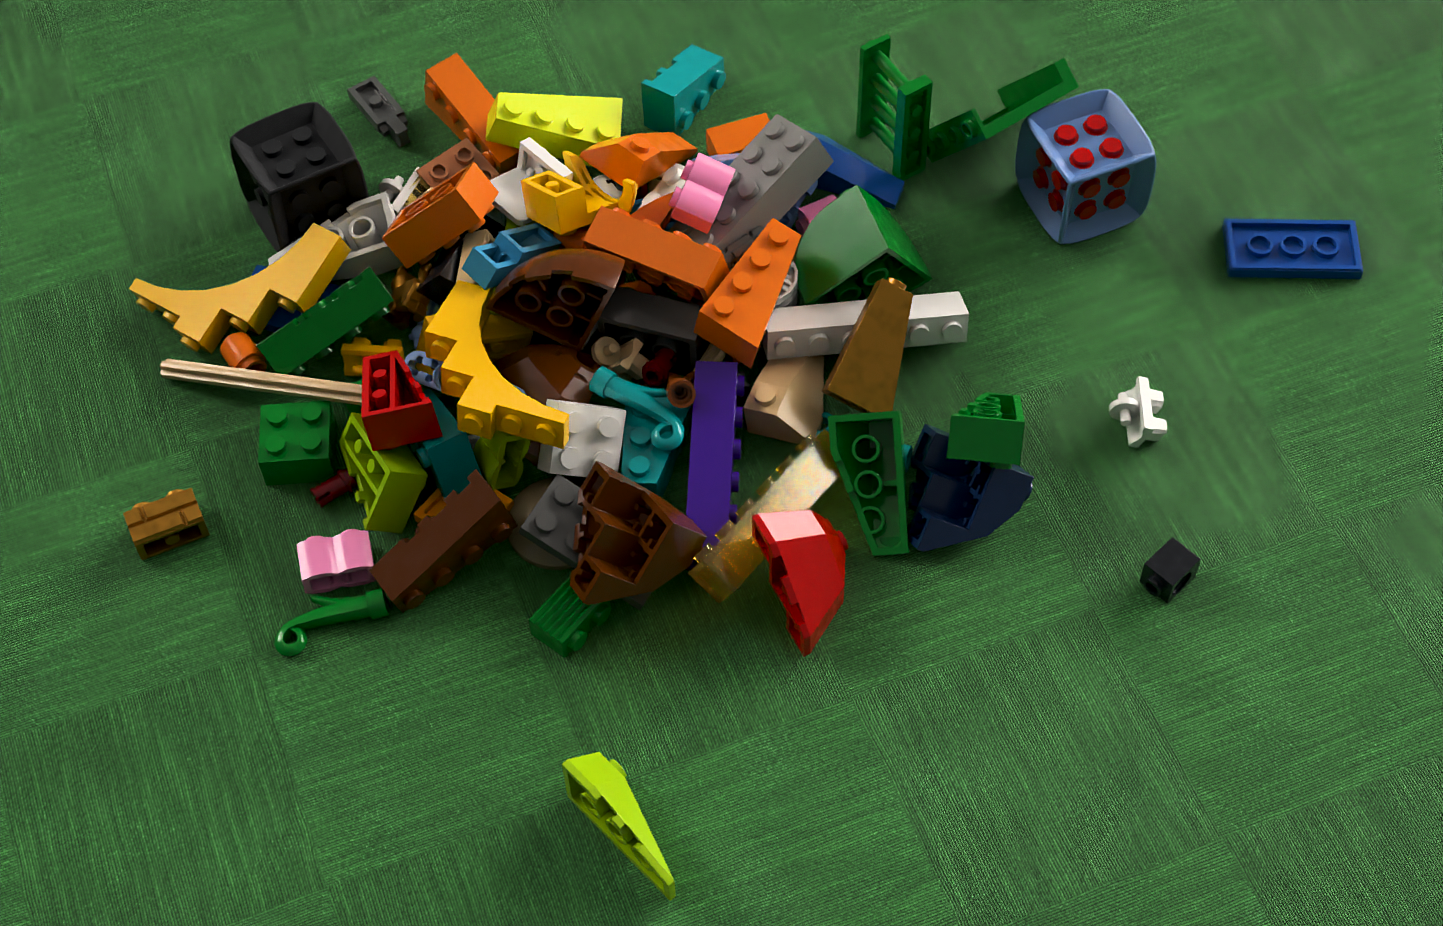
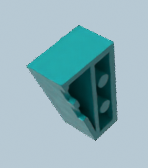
(681, 90)
(449, 457)
(640, 458)

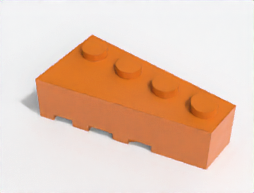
(464, 106)
(658, 254)
(746, 298)

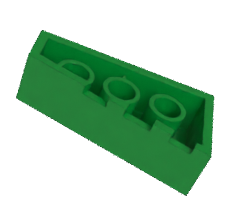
(325, 323)
(988, 431)

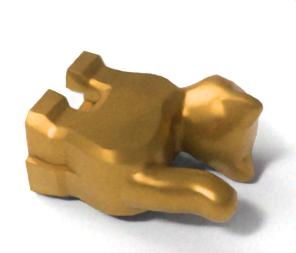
(406, 298)

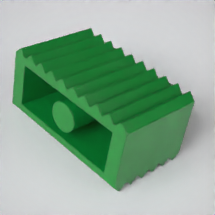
(566, 620)

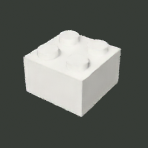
(593, 437)

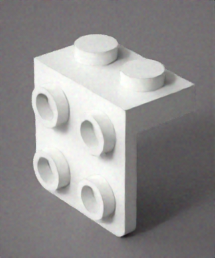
(531, 161)

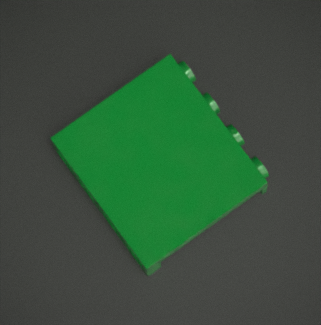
(1020, 100)

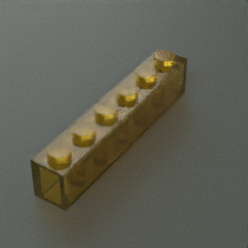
(797, 487)

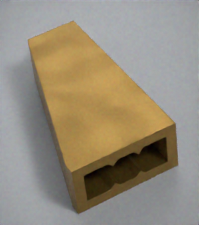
(872, 355)

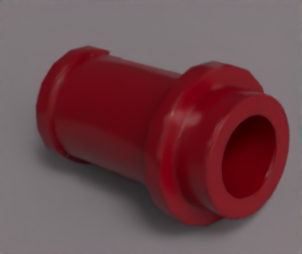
(656, 370)
(333, 487)

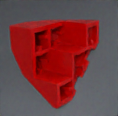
(804, 569)

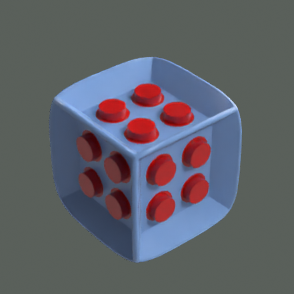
(1085, 166)

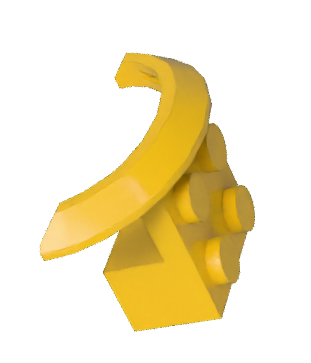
(570, 204)

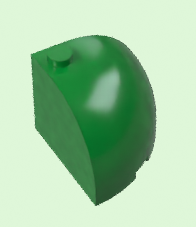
(854, 247)

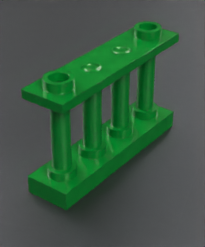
(910, 102)

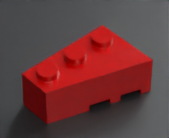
(394, 404)

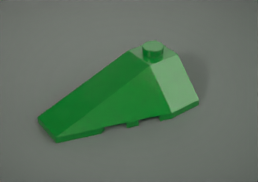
(872, 468)

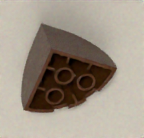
(559, 293)

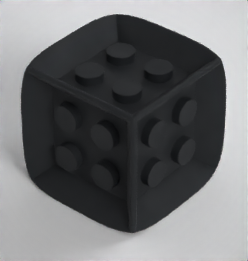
(296, 171)

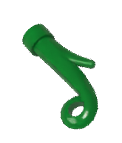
(334, 611)

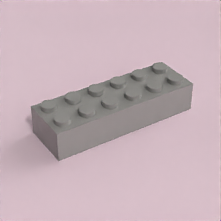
(766, 182)

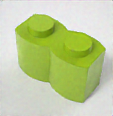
(501, 458)

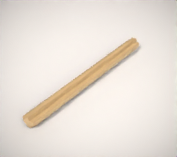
(262, 381)

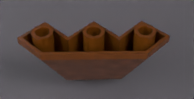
(549, 373)

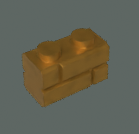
(165, 523)

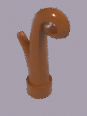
(679, 389)

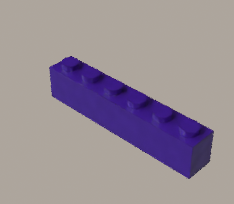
(714, 447)

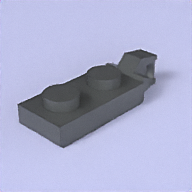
(380, 109)

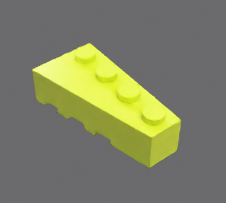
(554, 121)

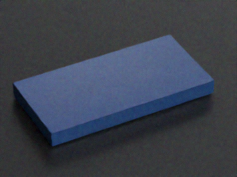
(1292, 248)

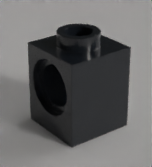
(1169, 570)

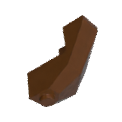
(628, 539)

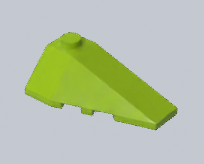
(606, 799)

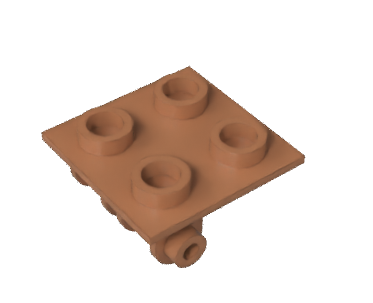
(453, 161)

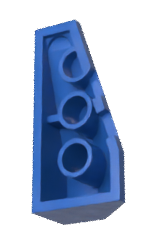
(852, 170)

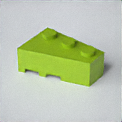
(386, 478)

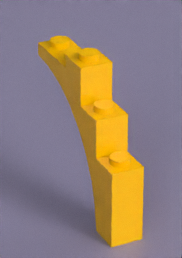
(290, 282)
(467, 373)

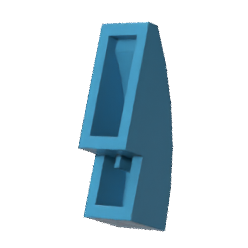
(493, 261)

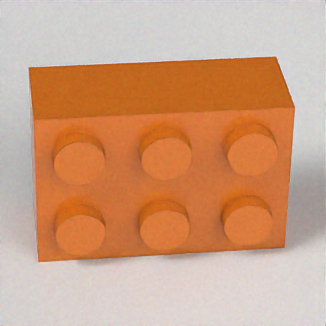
(441, 216)

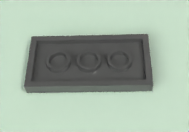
(553, 526)

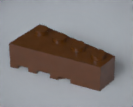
(444, 544)

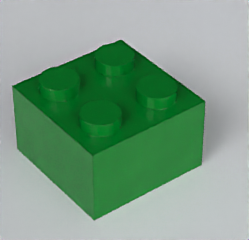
(297, 442)

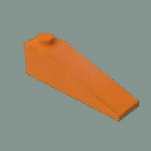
(638, 156)

